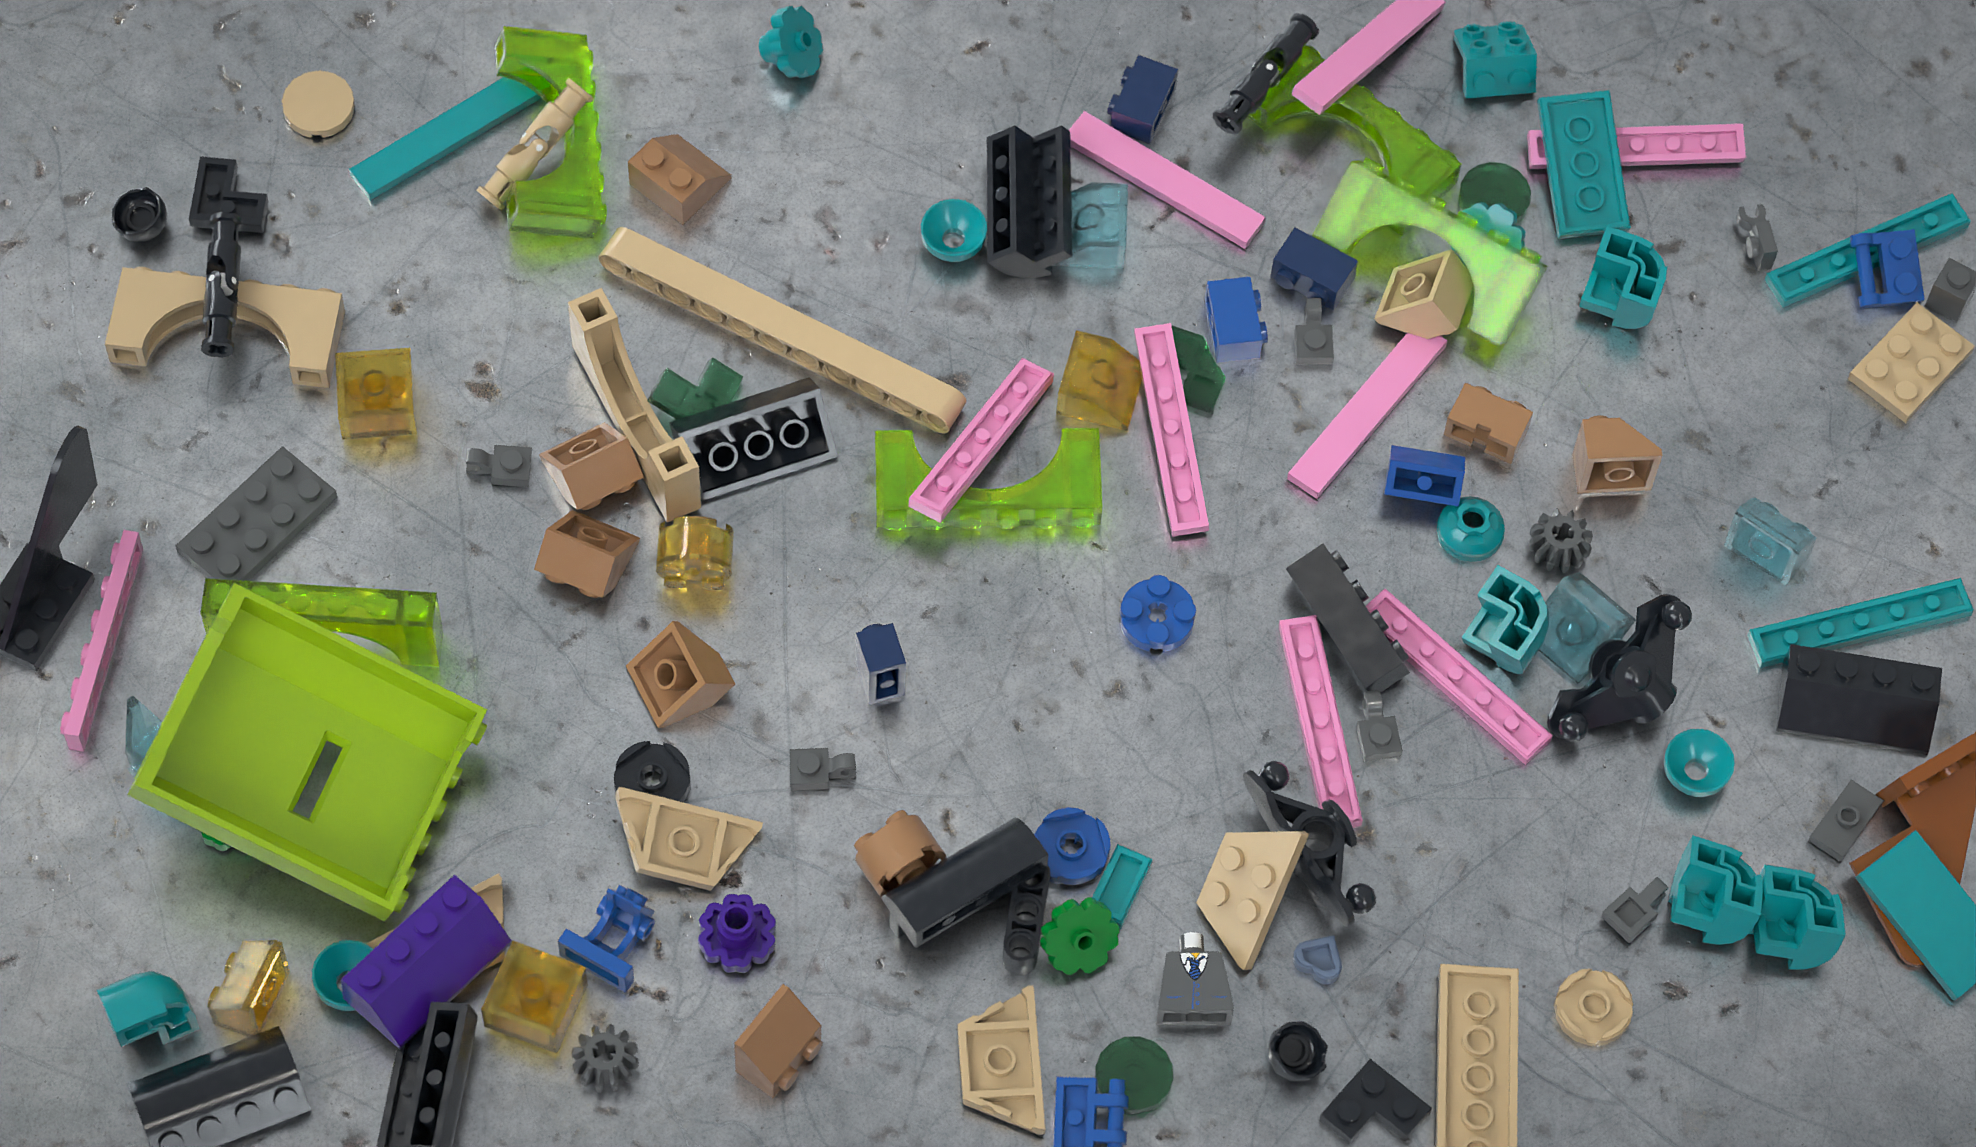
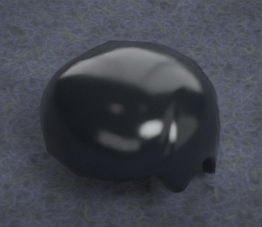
(139, 215)
(1297, 1051)

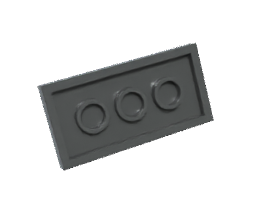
(257, 519)

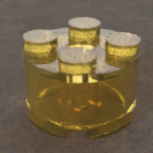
(694, 553)

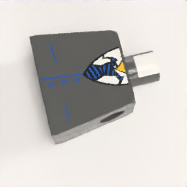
(1194, 986)

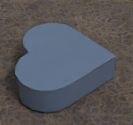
(1319, 958)

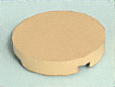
(318, 104)
(1593, 1007)

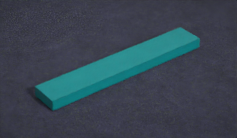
(441, 136)
(1839, 261)
(1863, 621)

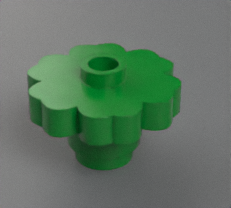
(1079, 936)

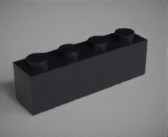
(1348, 620)

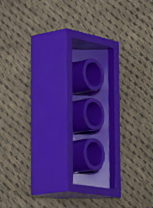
(425, 961)

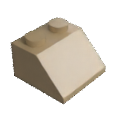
(1426, 296)

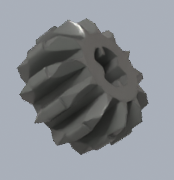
(1562, 554)
(615, 1047)

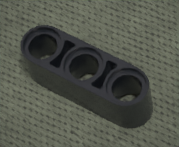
(1025, 933)

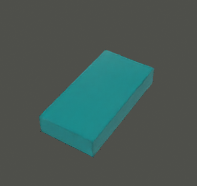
(1122, 882)

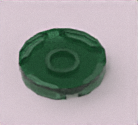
(1495, 184)
(1142, 1066)

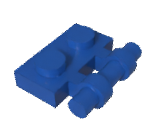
(1077, 1113)

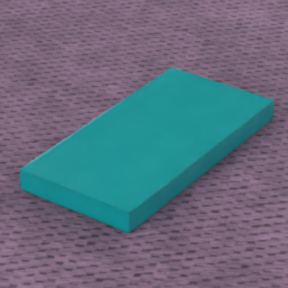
(1583, 164)
(1927, 910)

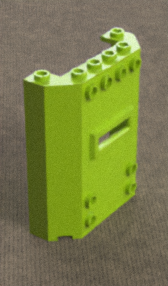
(254, 725)

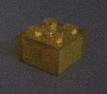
(376, 393)
(534, 996)

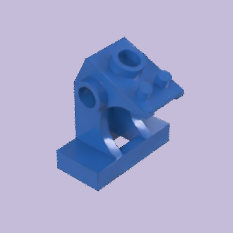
(627, 912)

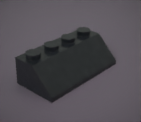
(758, 437)
(1858, 699)

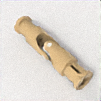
(524, 157)

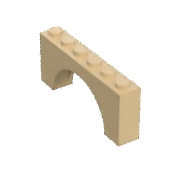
(157, 302)
(665, 463)

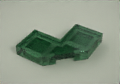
(1204, 377)
(682, 398)

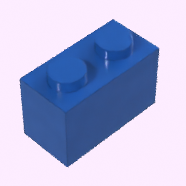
(1234, 319)
(1425, 475)

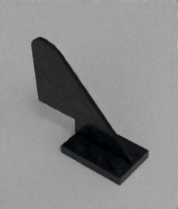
(42, 586)

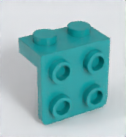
(1497, 60)

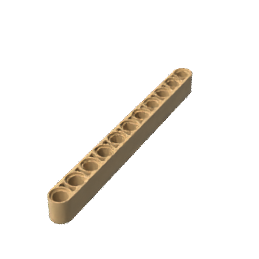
(782, 330)

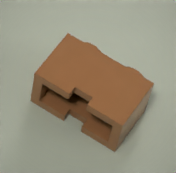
(1488, 421)

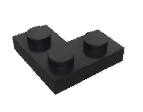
(216, 194)
(1373, 1095)

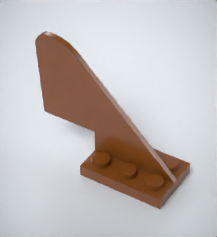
(1941, 807)

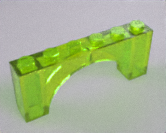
(1403, 148)
(570, 196)
(1499, 272)
(1060, 494)
(396, 619)

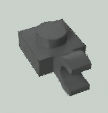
(1761, 243)
(1313, 340)
(506, 466)
(1377, 733)
(813, 768)
(1634, 911)

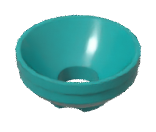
(953, 217)
(1467, 542)
(1703, 748)
(333, 964)

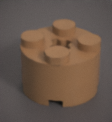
(897, 852)

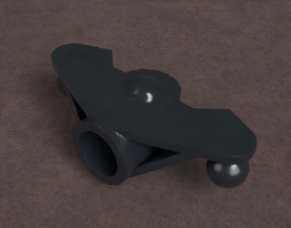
(1626, 676)
(1326, 825)

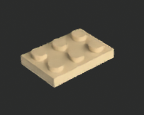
(1911, 362)

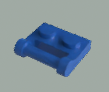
(1898, 268)

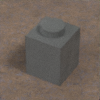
(1952, 290)

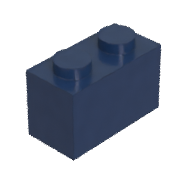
(1143, 98)
(1313, 268)
(880, 663)

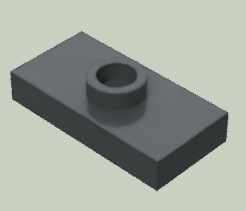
(1845, 820)

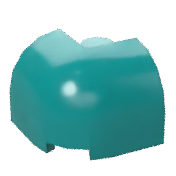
(1625, 279)
(1510, 621)
(1715, 892)
(1798, 918)
(147, 1005)

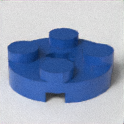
(1159, 594)
(1083, 828)

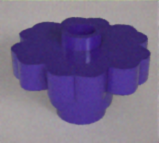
(737, 933)

